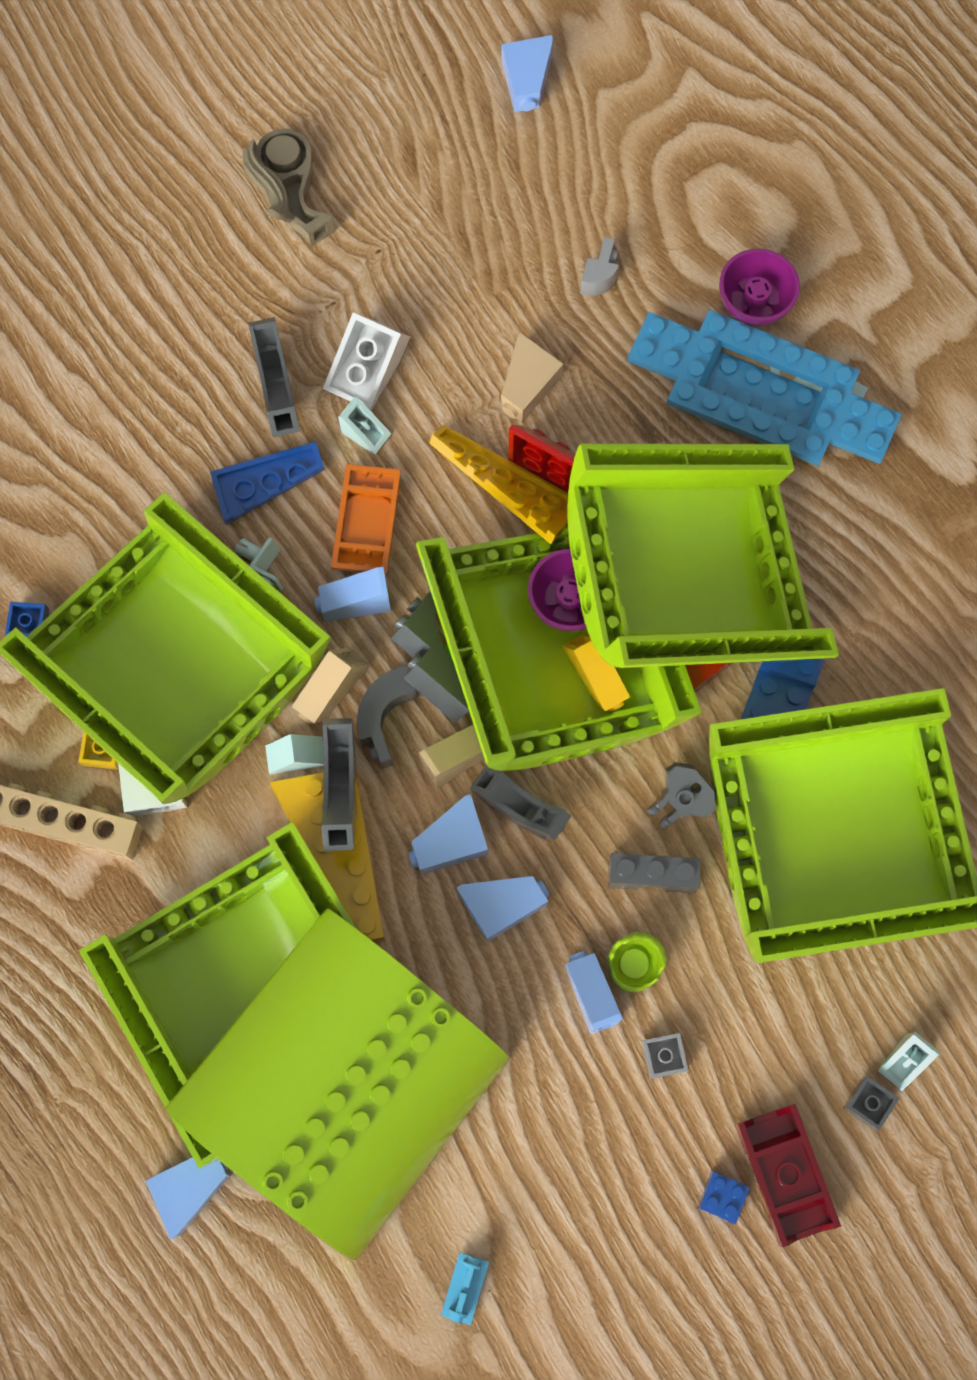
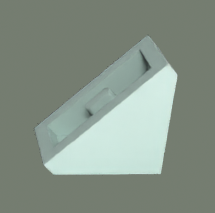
(363, 426)
(295, 753)
(908, 1060)

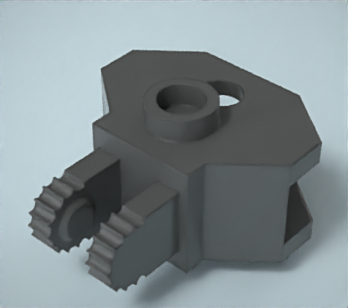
(682, 797)

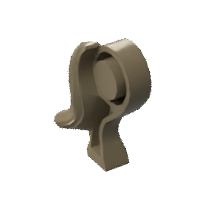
(283, 172)

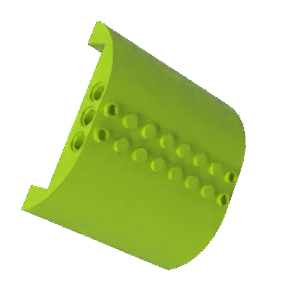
(688, 555)
(171, 654)
(515, 672)
(842, 826)
(205, 958)
(338, 1085)

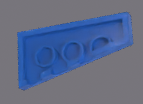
(257, 481)

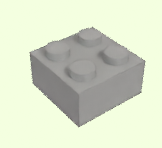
(664, 1056)

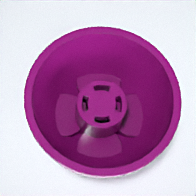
(759, 286)
(548, 588)

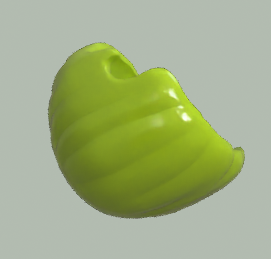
(636, 961)

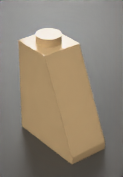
(529, 378)
(329, 684)
(451, 756)

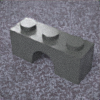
(665, 872)

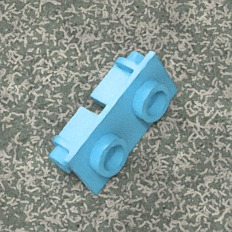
(464, 1289)

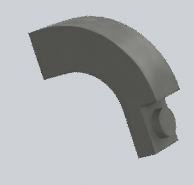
(376, 703)
(518, 805)

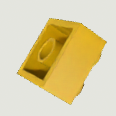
(94, 756)

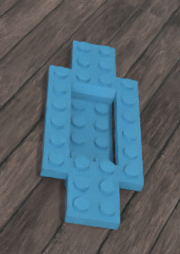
(757, 400)

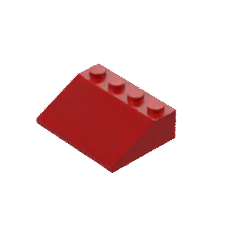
(541, 455)

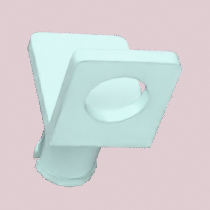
(261, 558)

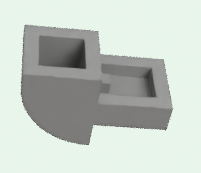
(600, 274)

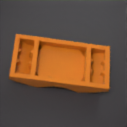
(366, 518)

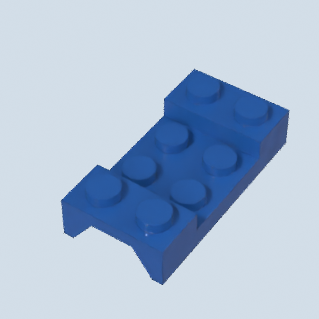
(782, 687)

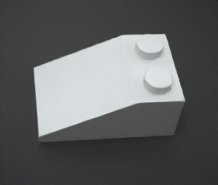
(365, 360)

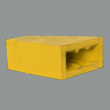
(597, 675)

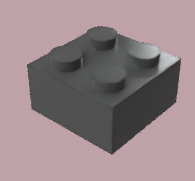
(871, 1103)

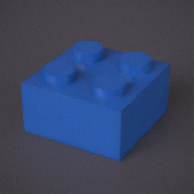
(25, 616)
(723, 1197)

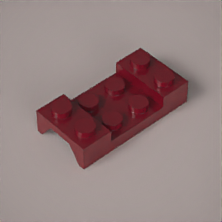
(787, 1175)

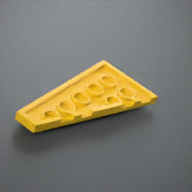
(522, 492)
(346, 870)

